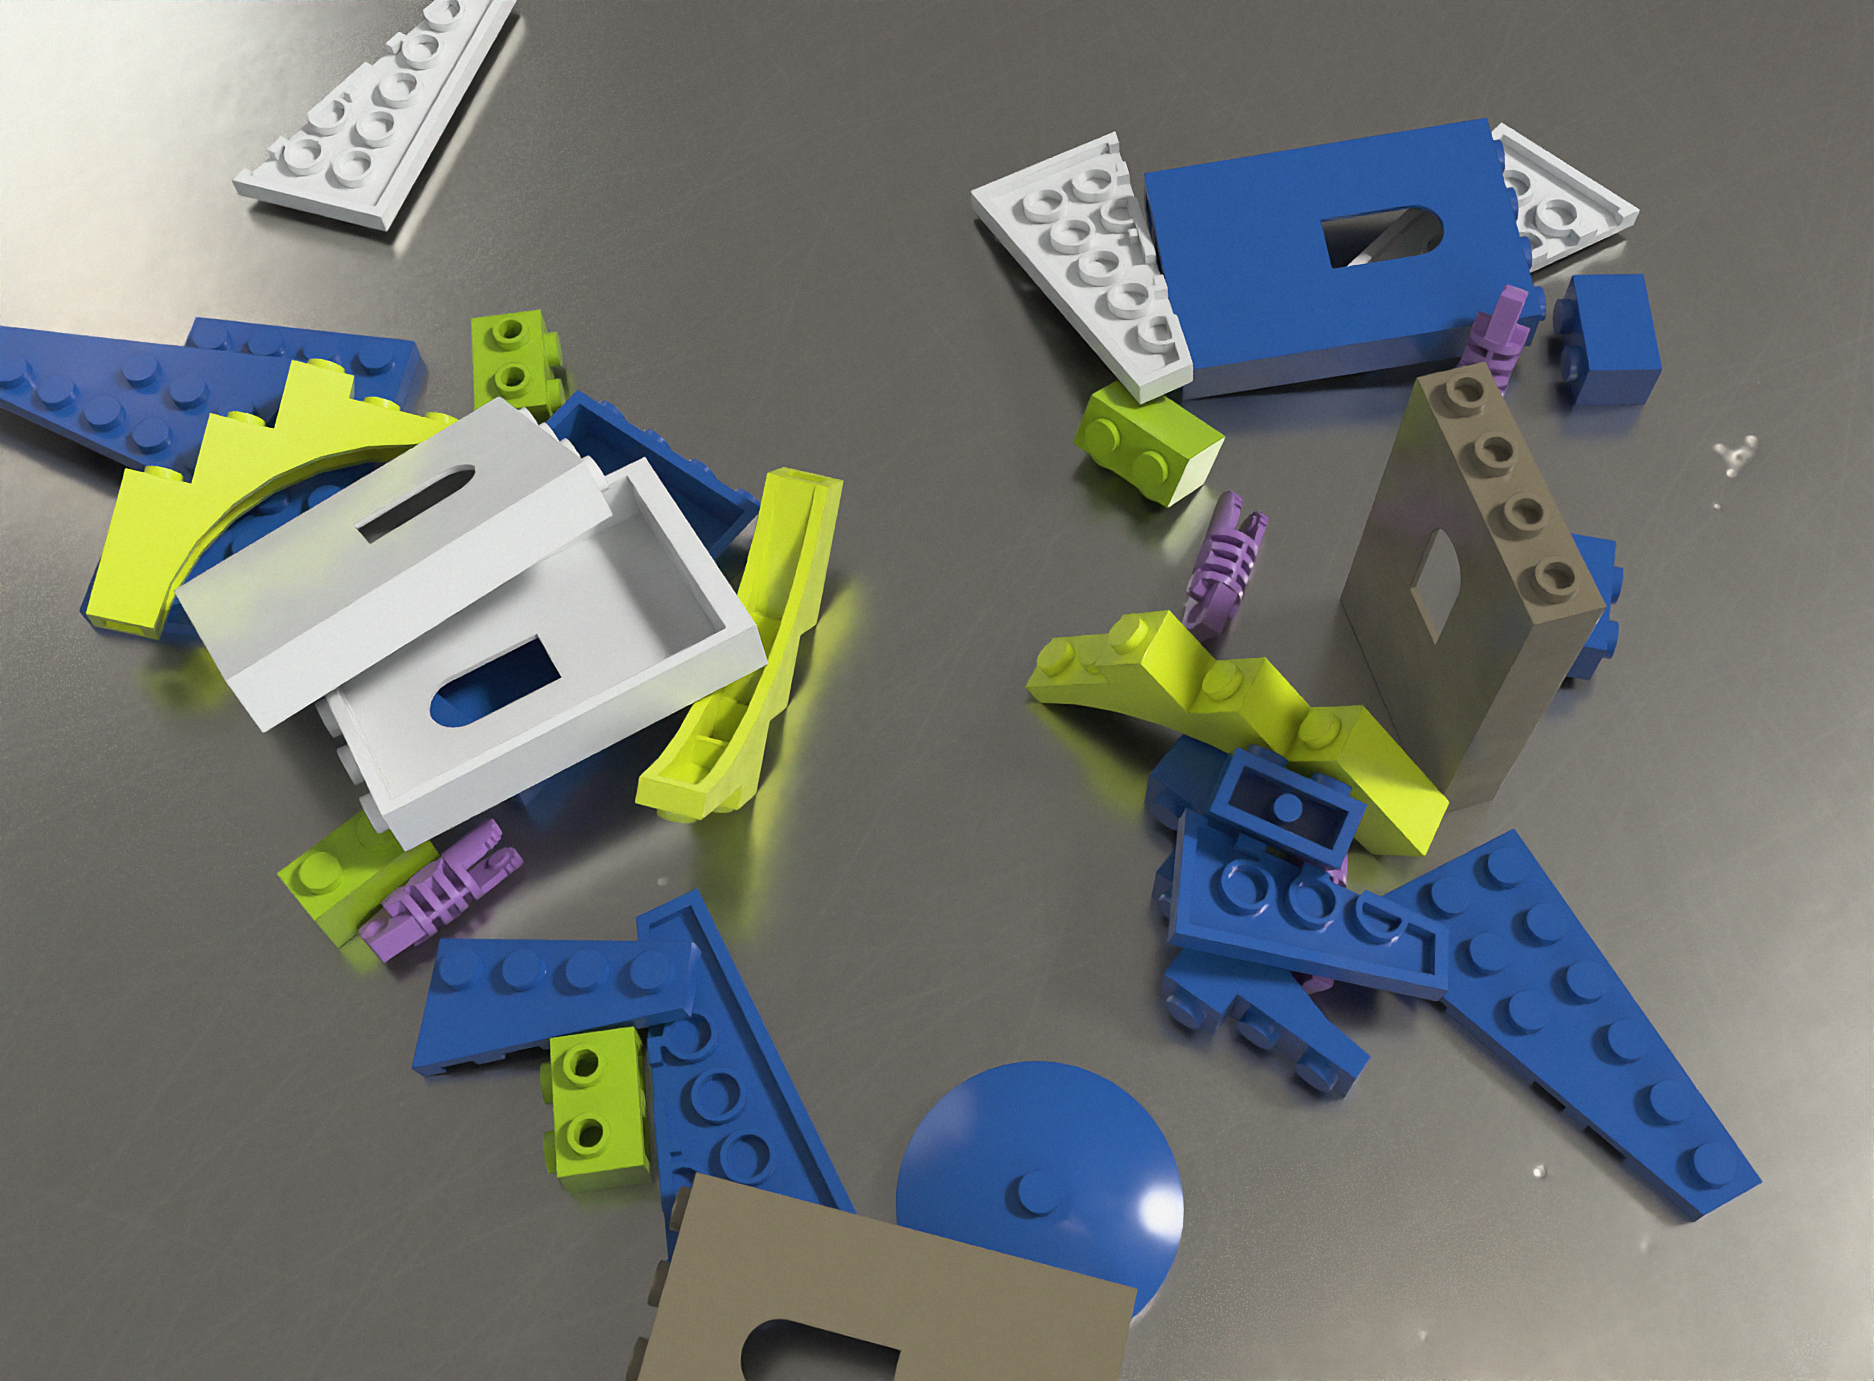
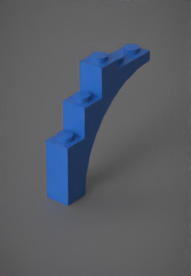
(1211, 987)

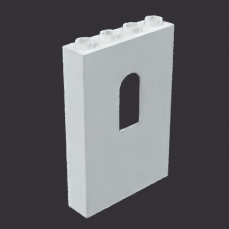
(391, 557)
(627, 619)

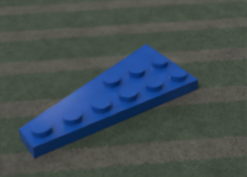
(132, 396)
(1561, 1016)
(721, 1085)

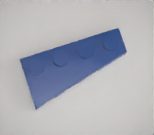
(1269, 912)
(522, 992)

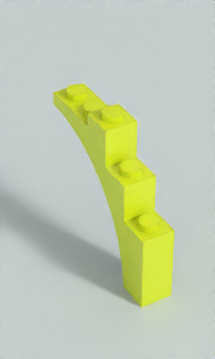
(168, 524)
(1165, 676)
(722, 741)

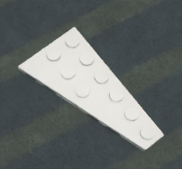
(381, 121)
(1556, 205)
(1093, 257)

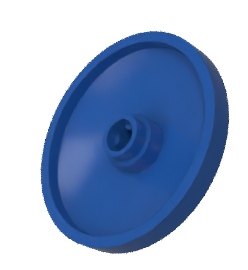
(1048, 1172)

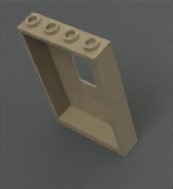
(1523, 596)
(936, 1299)

